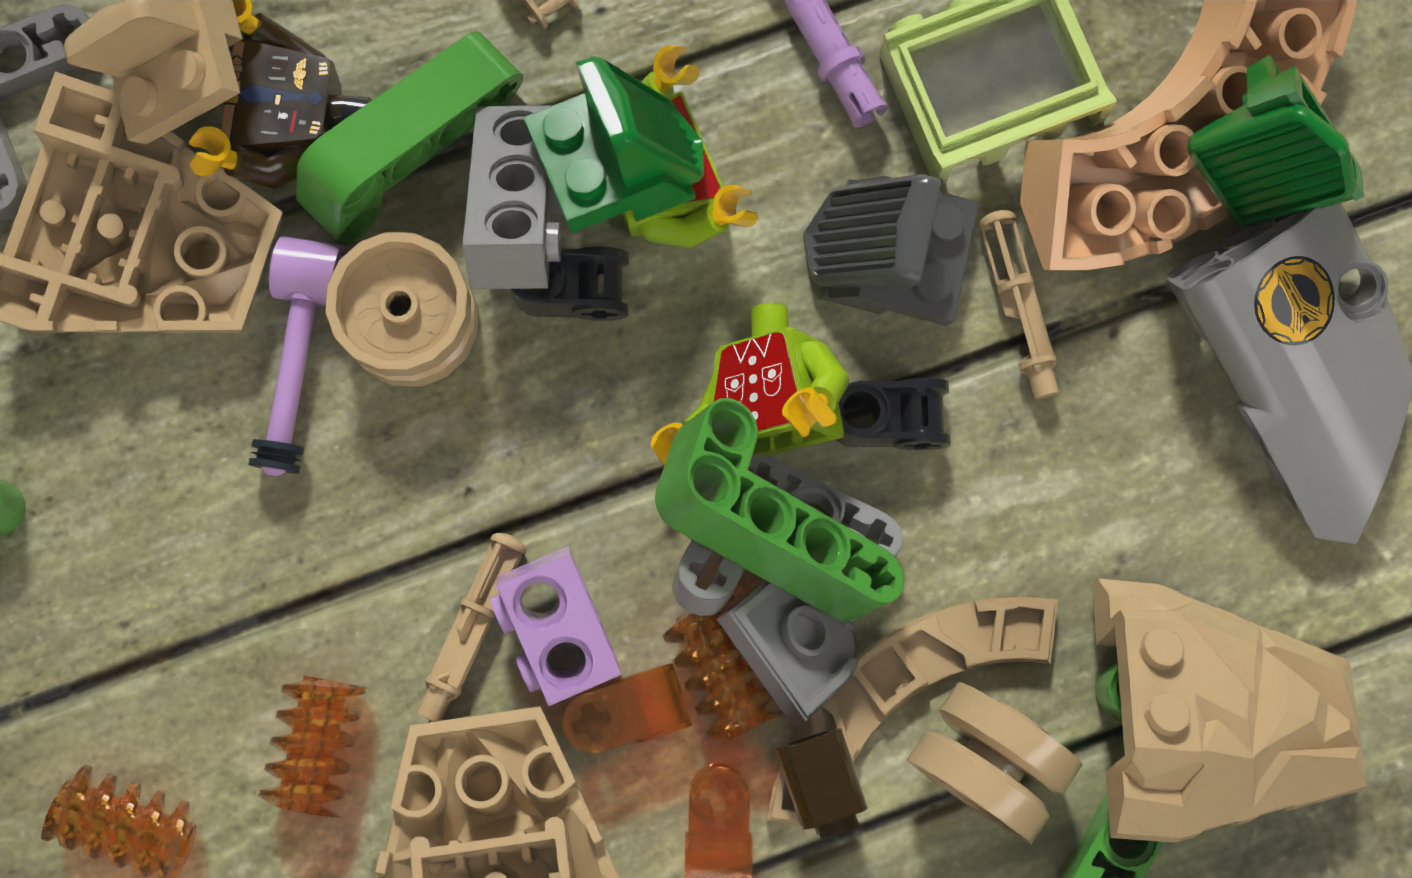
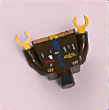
(283, 105)

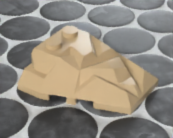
(128, 231)
(1219, 716)
(490, 804)

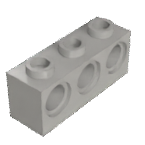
(508, 205)

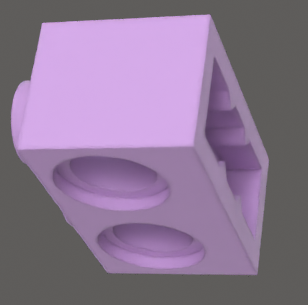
(570, 620)

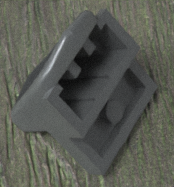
(892, 246)

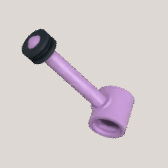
(301, 276)

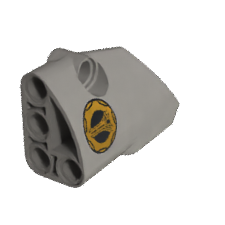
(1313, 371)

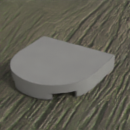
(792, 648)

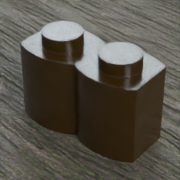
(822, 782)

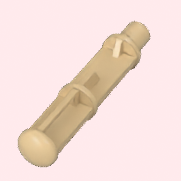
(1022, 303)
(469, 627)

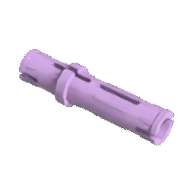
(838, 60)

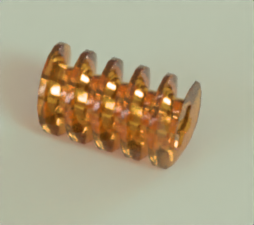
(721, 675)
(312, 746)
(120, 825)

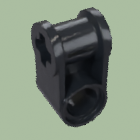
(577, 286)
(904, 411)

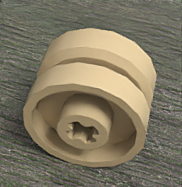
(380, 280)
(998, 755)

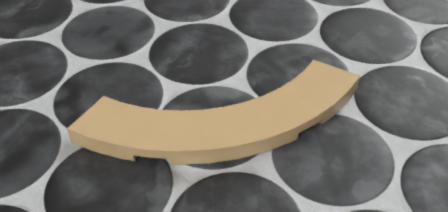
(919, 656)

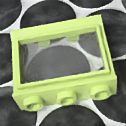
(991, 78)

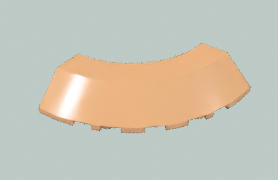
(1133, 181)

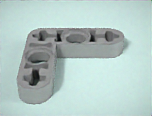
(49, 27)
(837, 505)

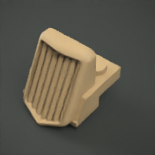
(163, 58)

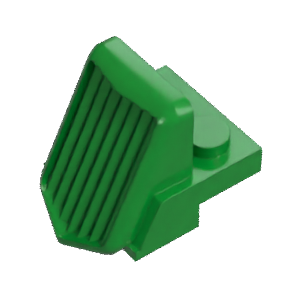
(616, 148)
(1275, 151)

